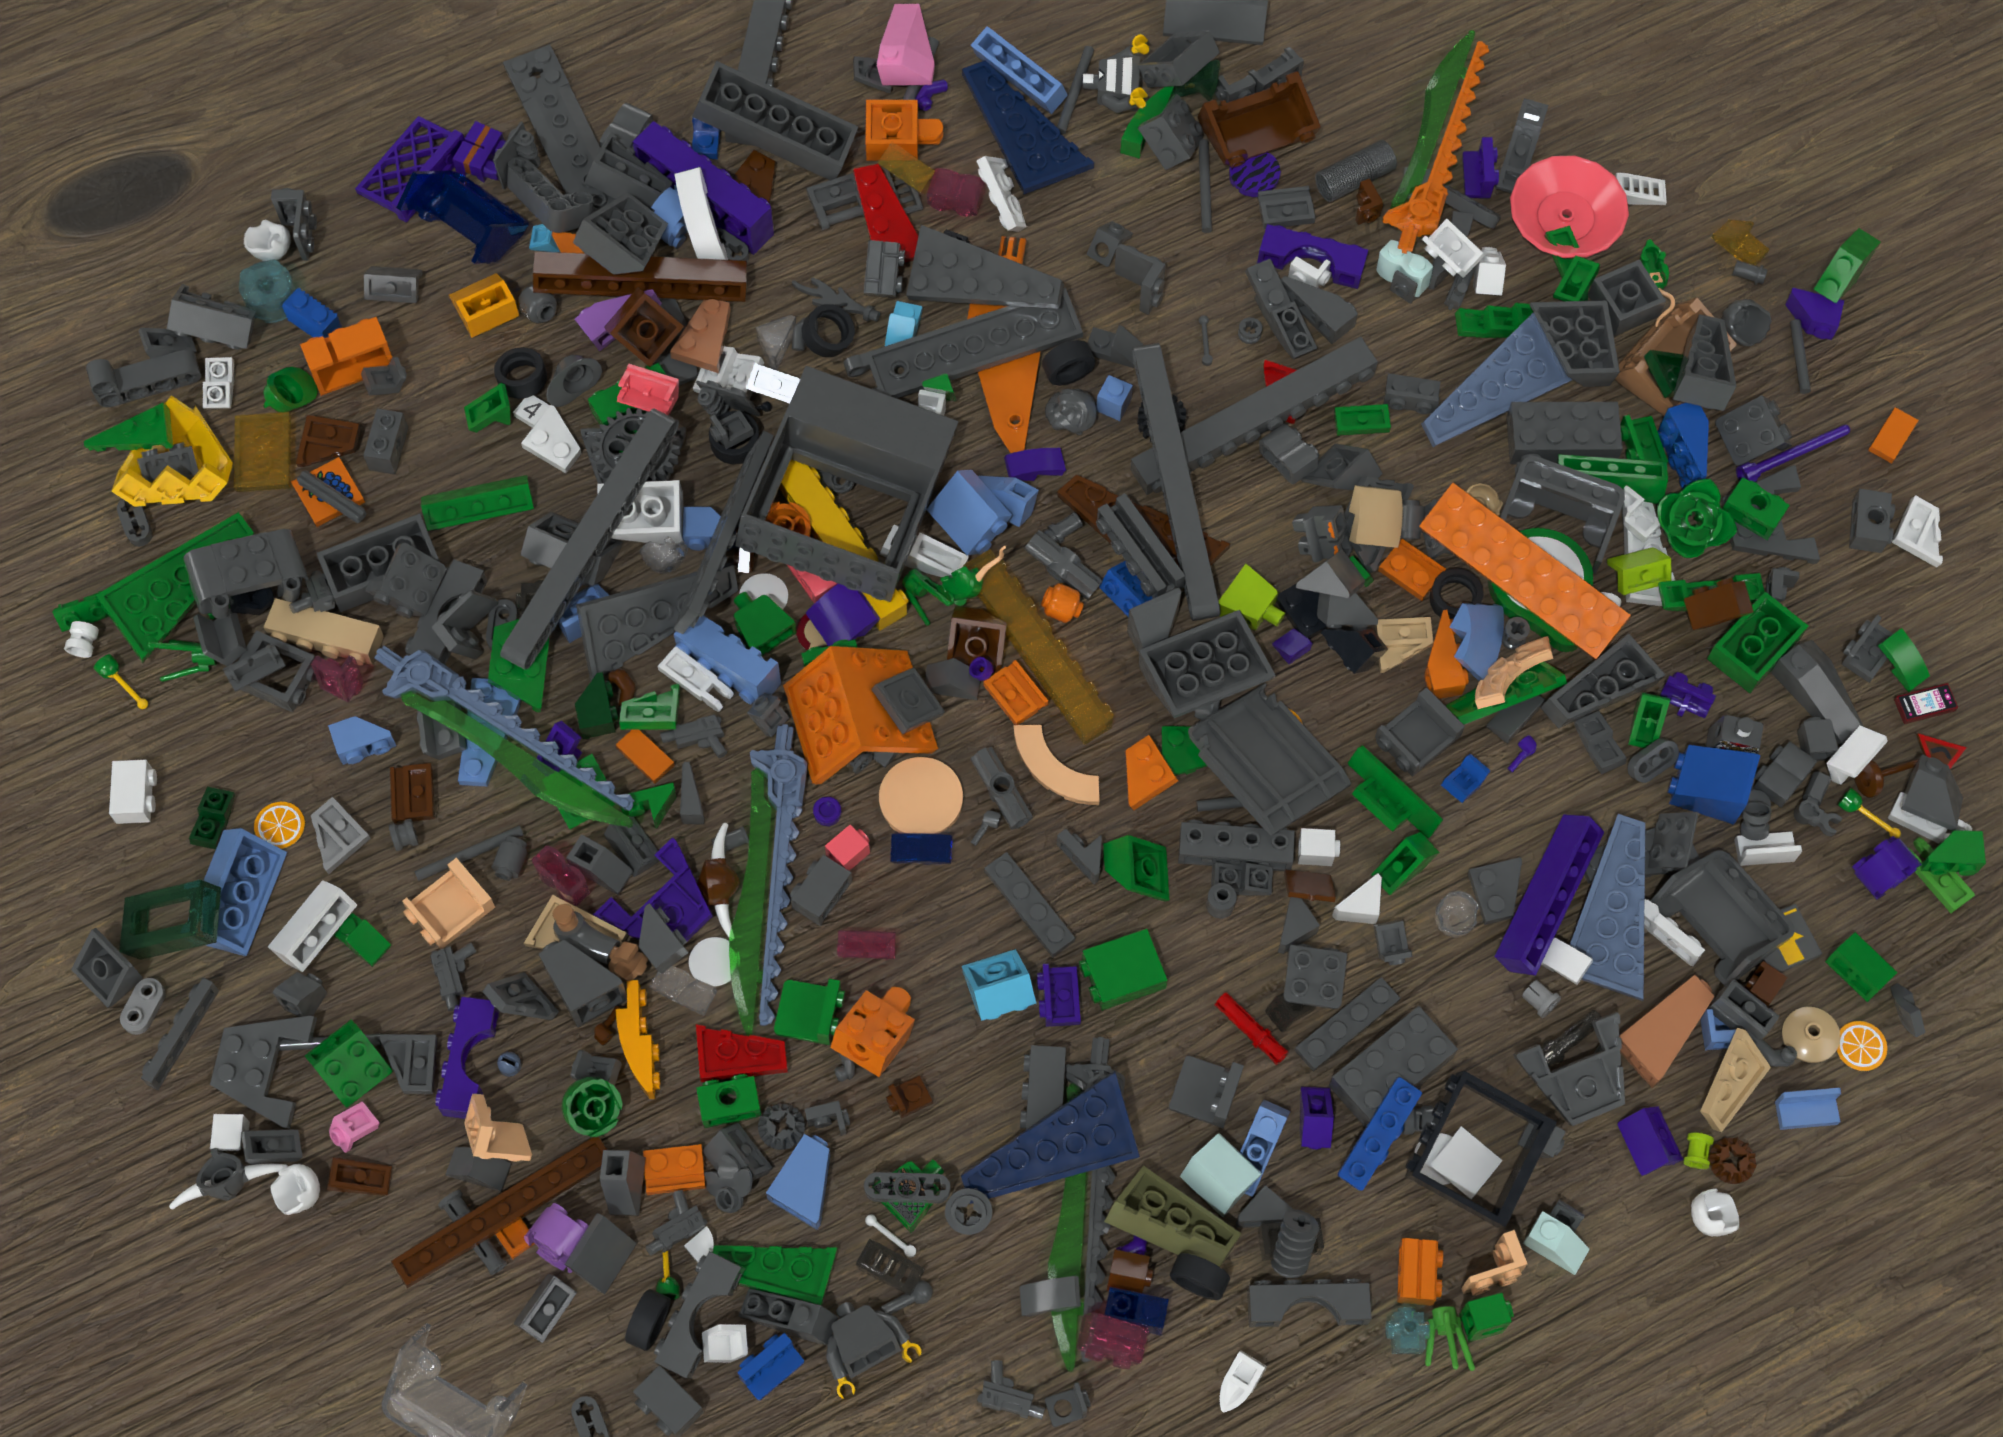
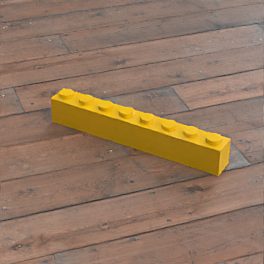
(832, 527)

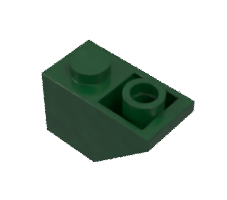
(594, 709)

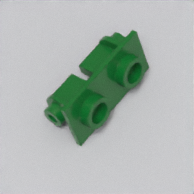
(84, 611)

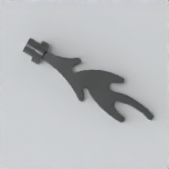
(828, 296)

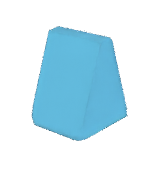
(542, 240)

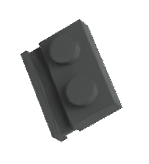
(1286, 207)

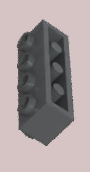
(1234, 845)

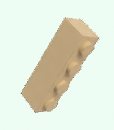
(324, 632)

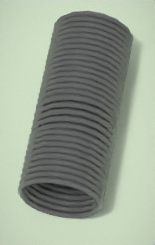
(1347, 174)

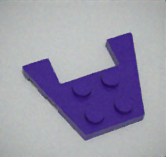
(678, 899)

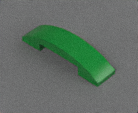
(1674, 592)

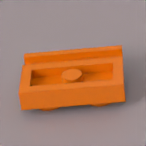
(1411, 569)
(1015, 693)
(674, 1169)

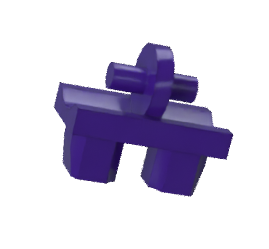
(1688, 697)

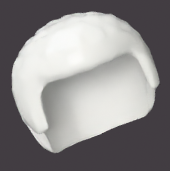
(267, 241)
(295, 1189)
(1714, 1213)

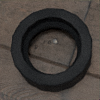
(840, 318)
(521, 357)
(1068, 362)
(734, 456)
(1454, 575)
(1200, 1276)
(647, 1320)

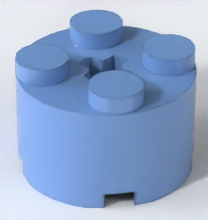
(669, 209)

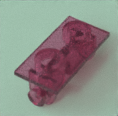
(866, 944)

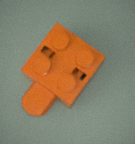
(898, 123)
(875, 1030)

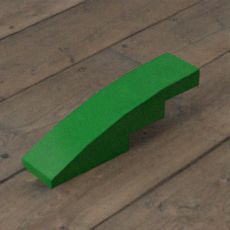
(1492, 321)

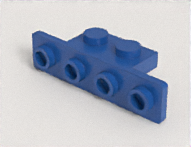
(1379, 1134)

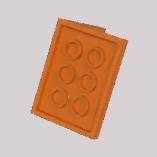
(840, 713)

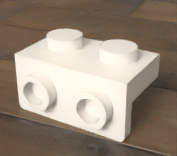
(1454, 248)

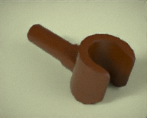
(602, 1031)

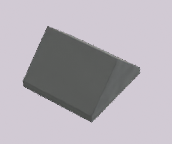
(1334, 577)
(105, 969)

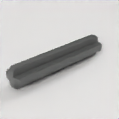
(331, 496)

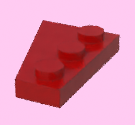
(730, 1054)

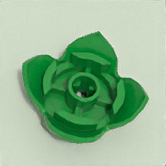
(1714, 523)

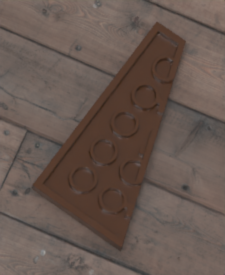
(1086, 497)

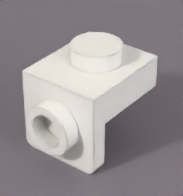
(1309, 274)

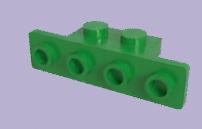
(1389, 797)

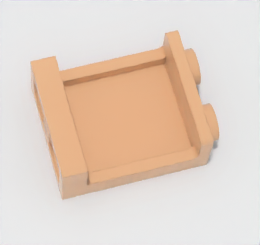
(448, 906)

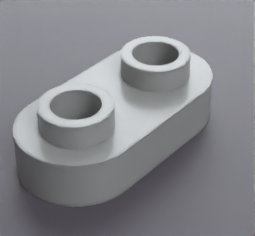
(143, 1005)

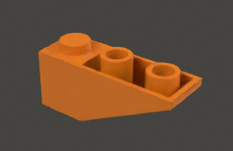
(1443, 671)

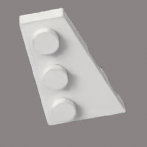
(992, 172)

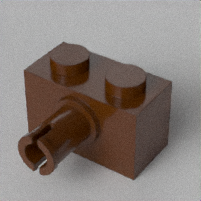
(1719, 604)

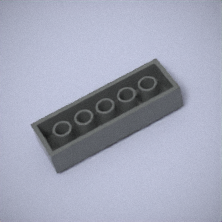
(775, 121)

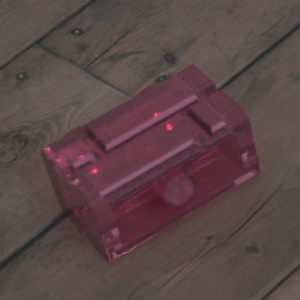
(1112, 1340)

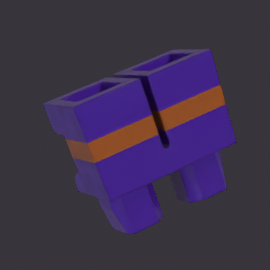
(478, 151)

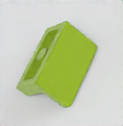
(1641, 570)

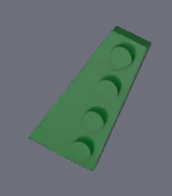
(785, 1272)

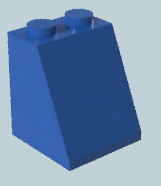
(1713, 781)

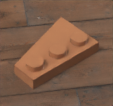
(704, 336)

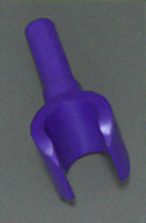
(1528, 748)

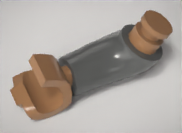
(622, 960)

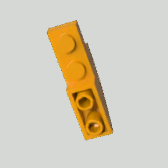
(638, 1048)

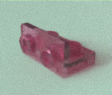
(336, 679)

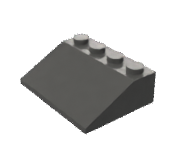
(1204, 664)

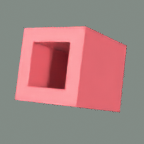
(848, 847)

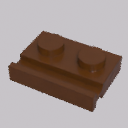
(412, 792)

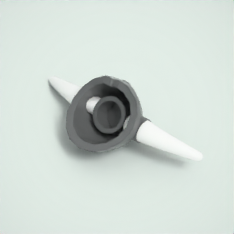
(223, 1178)

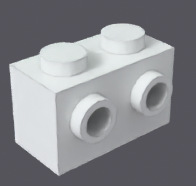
(132, 791)

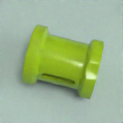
(1698, 1150)

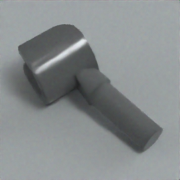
(990, 819)

